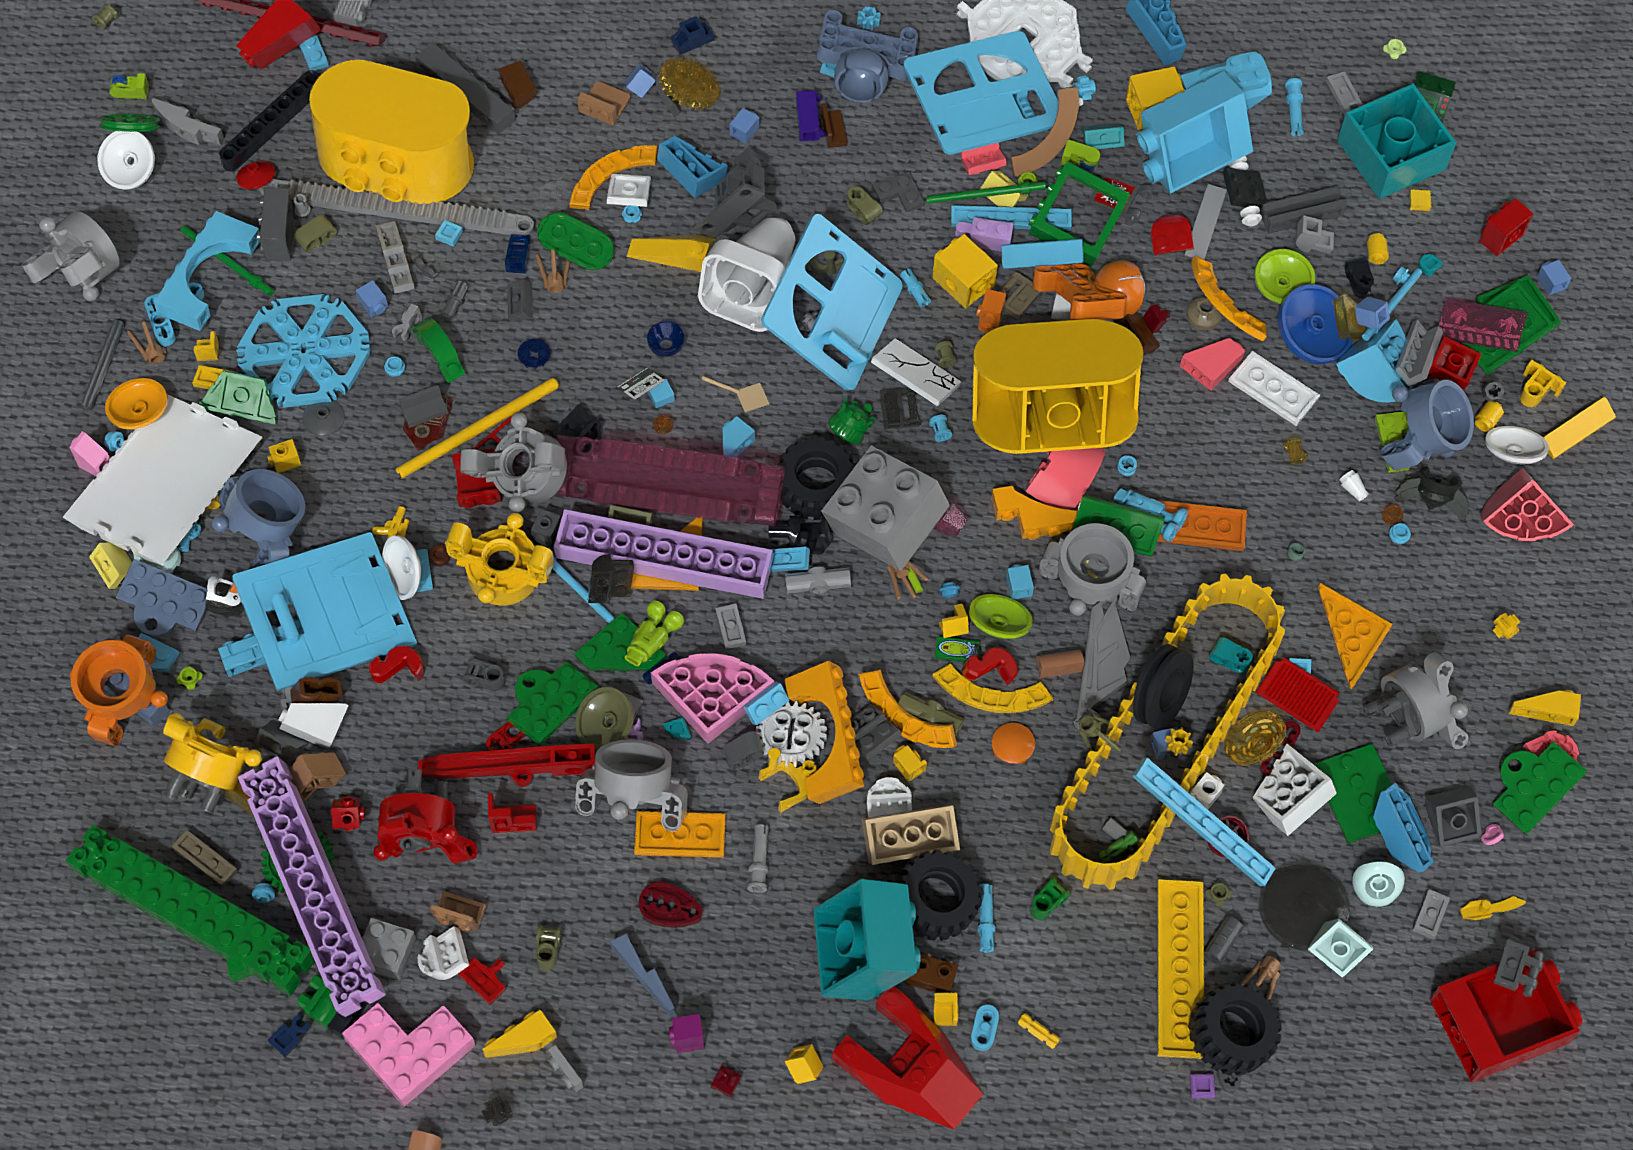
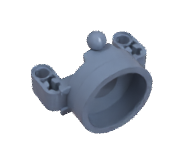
(1437, 420)
(269, 494)

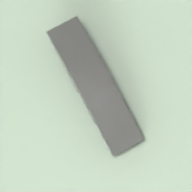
(1206, 220)
(395, 257)

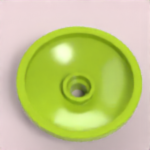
(1285, 267)
(1000, 616)

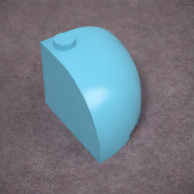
(1372, 364)

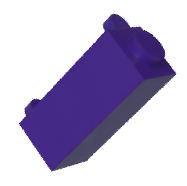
(808, 116)

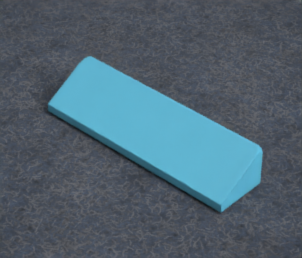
(1042, 253)

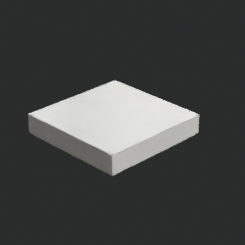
(629, 190)

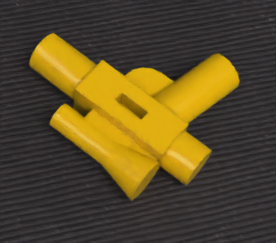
(393, 527)

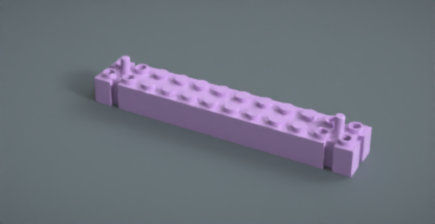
(311, 887)

